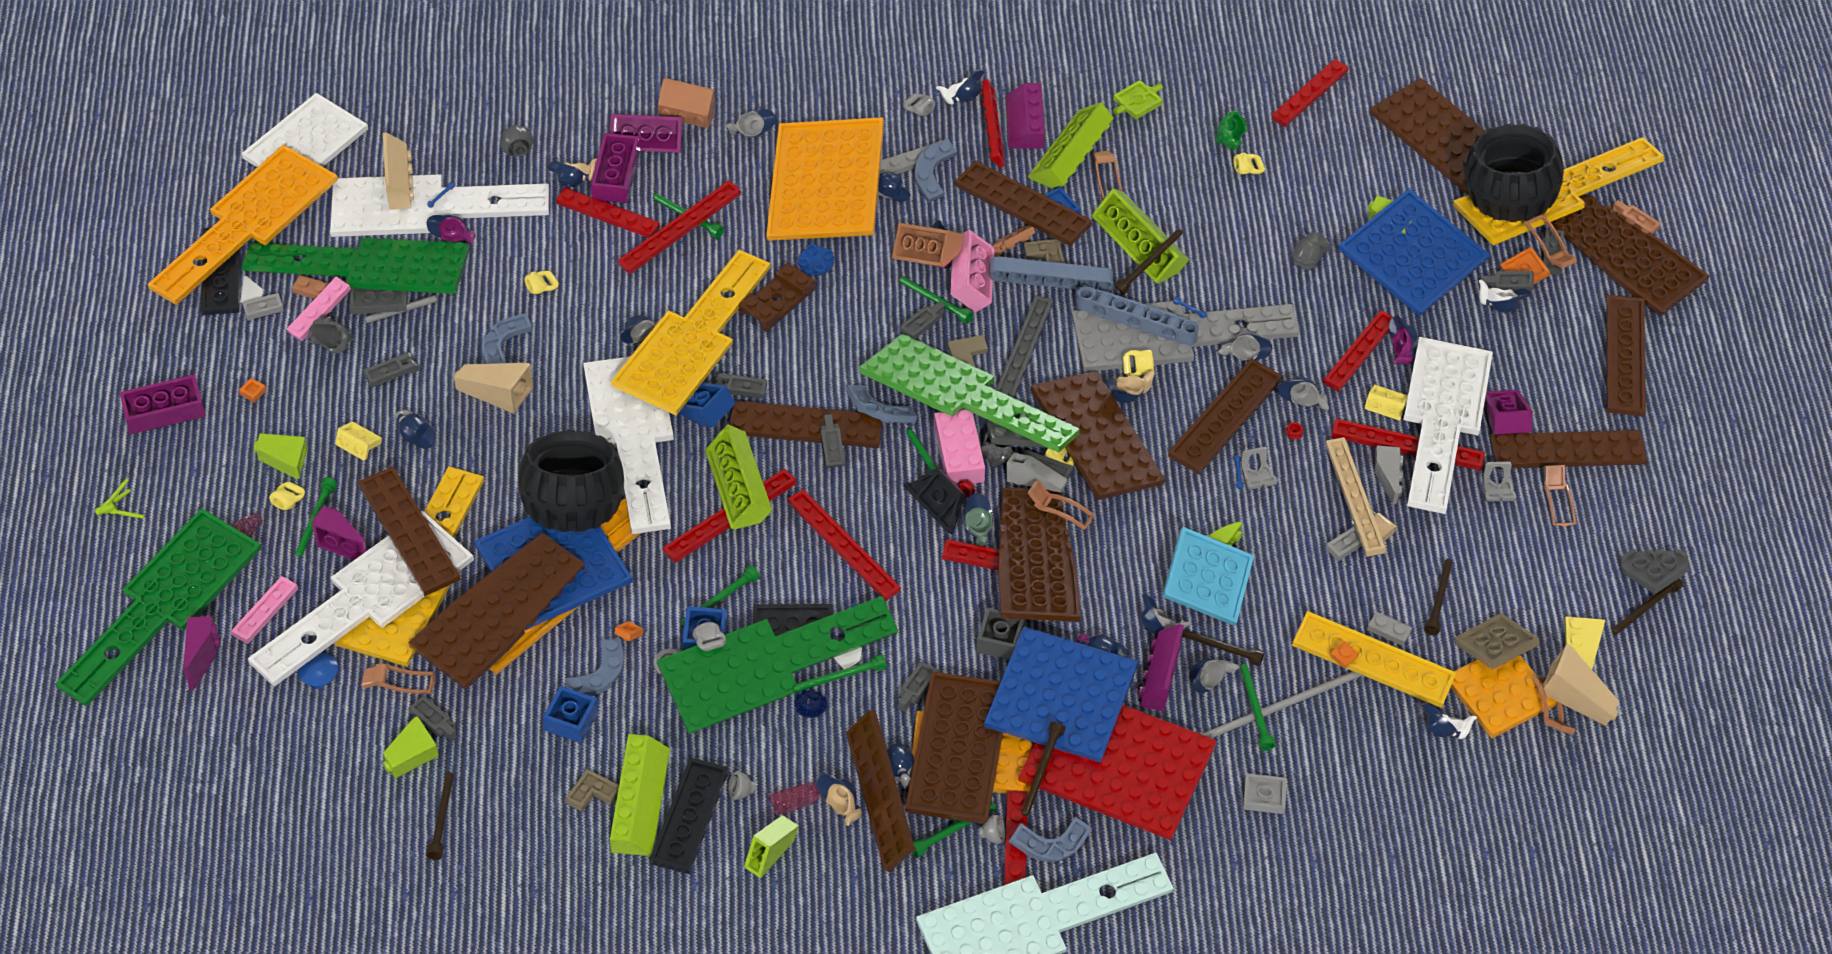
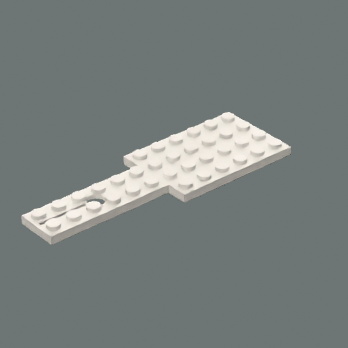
(363, 209)
(1447, 399)
(633, 430)
(371, 587)

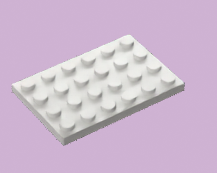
(313, 130)

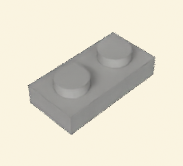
(263, 306)
(1344, 544)
(1389, 628)

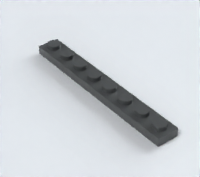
(1025, 346)

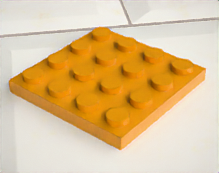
(1501, 695)

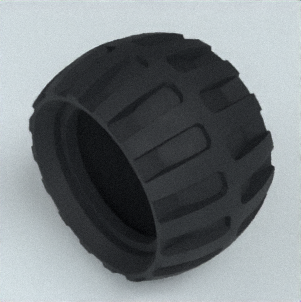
(1514, 150)
(571, 480)

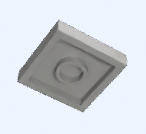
(1265, 793)

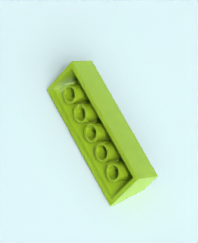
(1072, 146)
(1138, 235)
(738, 478)
(639, 796)

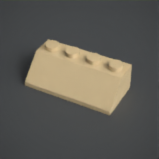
(397, 172)

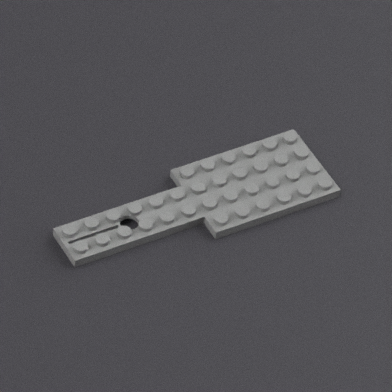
(1106, 341)

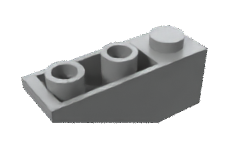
(1026, 470)
(1388, 470)

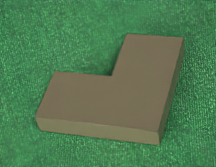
(1046, 249)
(965, 348)
(591, 786)

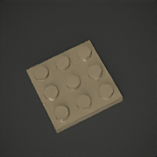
(1496, 641)

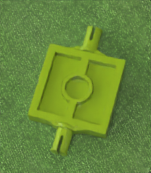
(1138, 99)

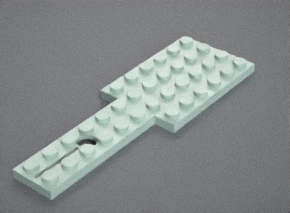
(1030, 922)

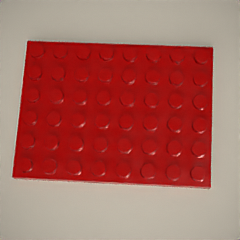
(1142, 776)

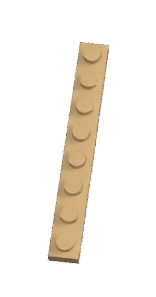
(1355, 497)

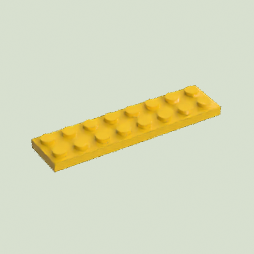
(1376, 659)

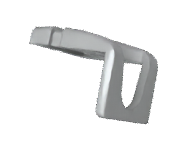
(1259, 478)
(1501, 491)

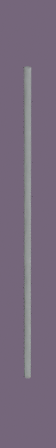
(1283, 704)

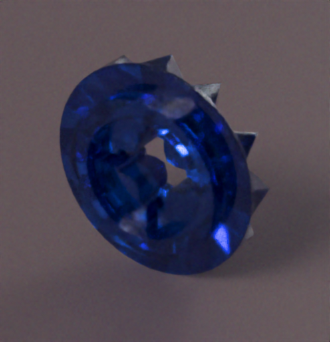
(807, 710)

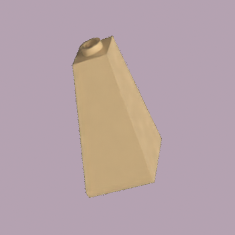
(497, 384)
(1579, 688)

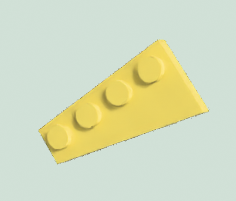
(1584, 636)

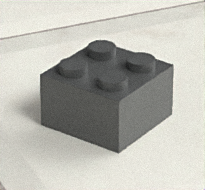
(998, 635)

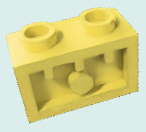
(1386, 402)
(357, 440)

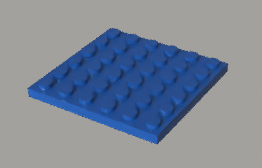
(1417, 264)
(602, 571)
(1061, 684)

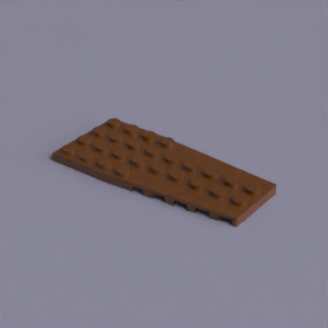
(1631, 257)
(1035, 561)
(496, 611)

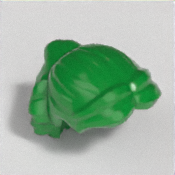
(1231, 130)

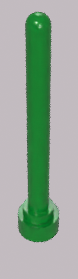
(715, 230)
(964, 315)
(920, 448)
(327, 486)
(750, 575)
(877, 663)
(1265, 741)
(922, 845)

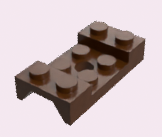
(789, 285)

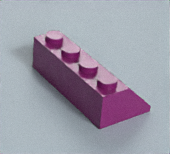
(1025, 117)
(654, 132)
(1161, 668)

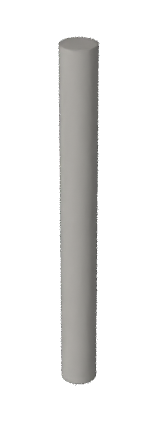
(412, 305)

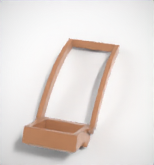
(1105, 157)
(1562, 258)
(1556, 480)
(1043, 497)
(377, 675)
(1557, 724)

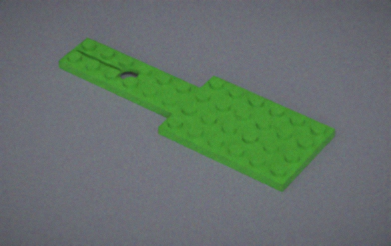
(955, 385)

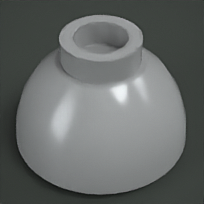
(740, 786)
(993, 830)

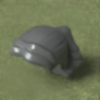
(1310, 250)
(329, 335)
(995, 453)

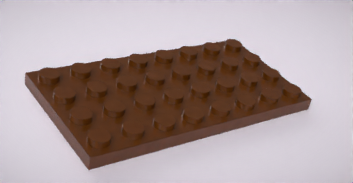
(1430, 128)
(1107, 445)
(955, 751)

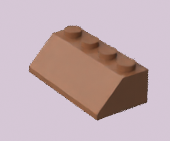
(926, 245)

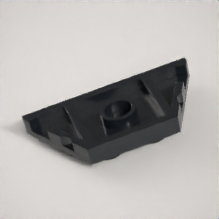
(939, 497)

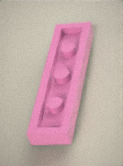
(319, 308)
(264, 610)

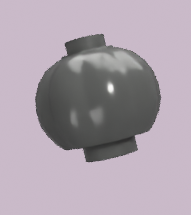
(519, 139)

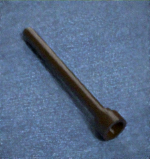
(1124, 284)
(1673, 587)
(1433, 625)
(1254, 656)
(1055, 730)
(435, 849)

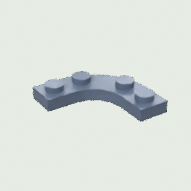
(925, 165)
(500, 333)
(886, 413)
(605, 675)
(1051, 849)

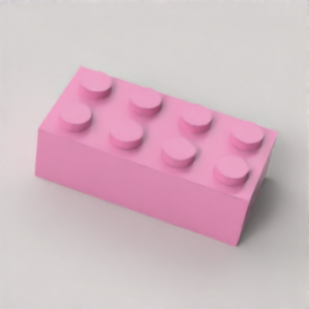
(971, 272)
(959, 446)

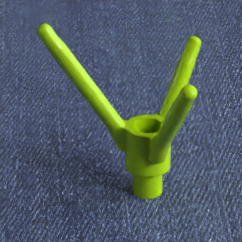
(110, 506)

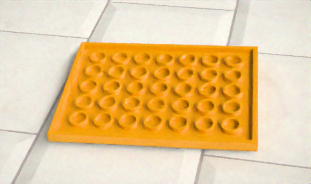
(825, 179)

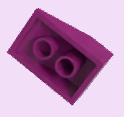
(1508, 412)
(337, 535)
(200, 648)

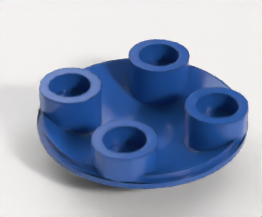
(816, 260)
(319, 671)

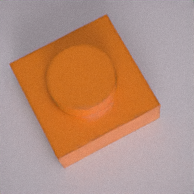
(252, 390)
(628, 631)
(1344, 654)

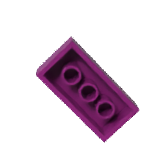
(615, 168)
(162, 404)

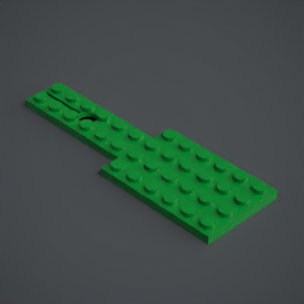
(374, 265)
(168, 589)
(759, 666)

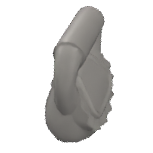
(922, 107)
(708, 634)

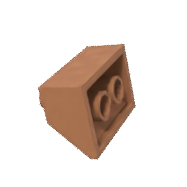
(688, 101)

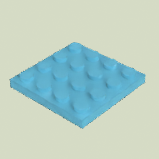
(1208, 576)

